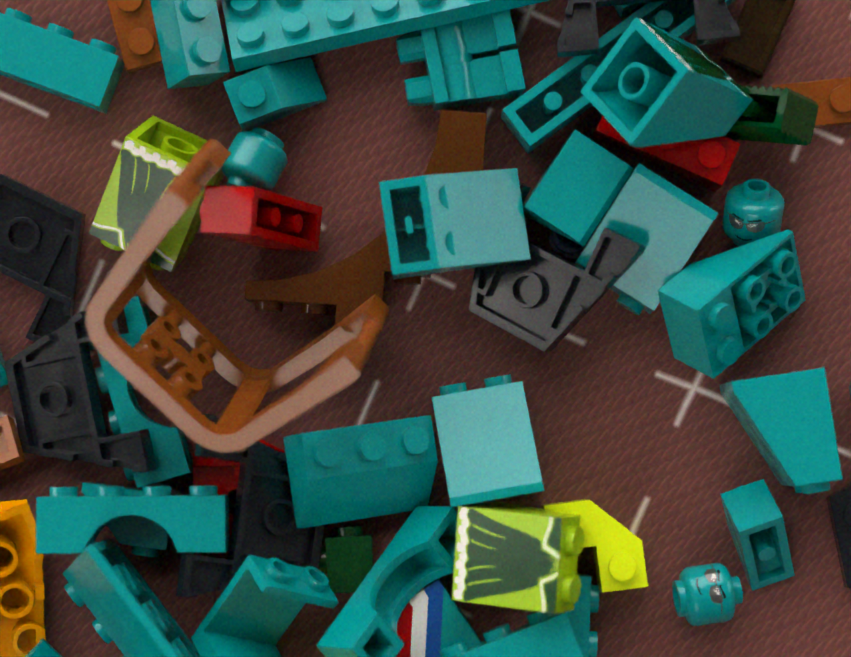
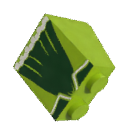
(142, 173)
(517, 557)

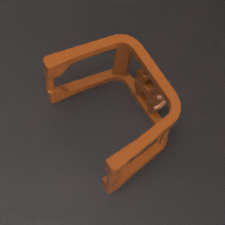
(345, 344)

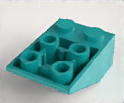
(454, 221)
(731, 301)

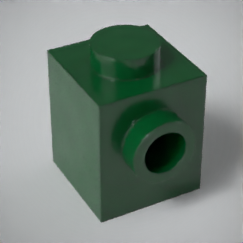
(347, 558)

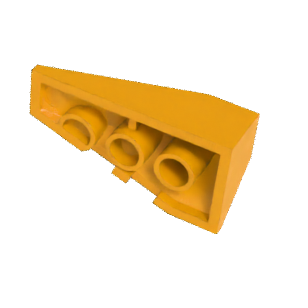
(20, 581)

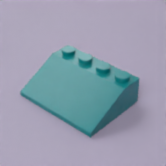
(124, 604)

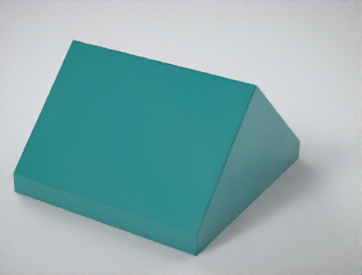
(577, 188)

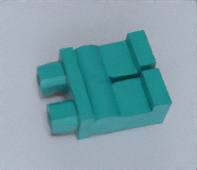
(463, 62)

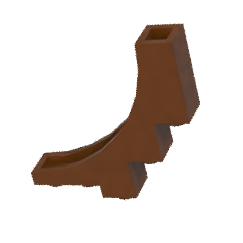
(363, 274)

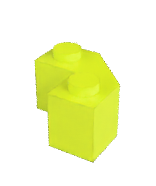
(616, 550)

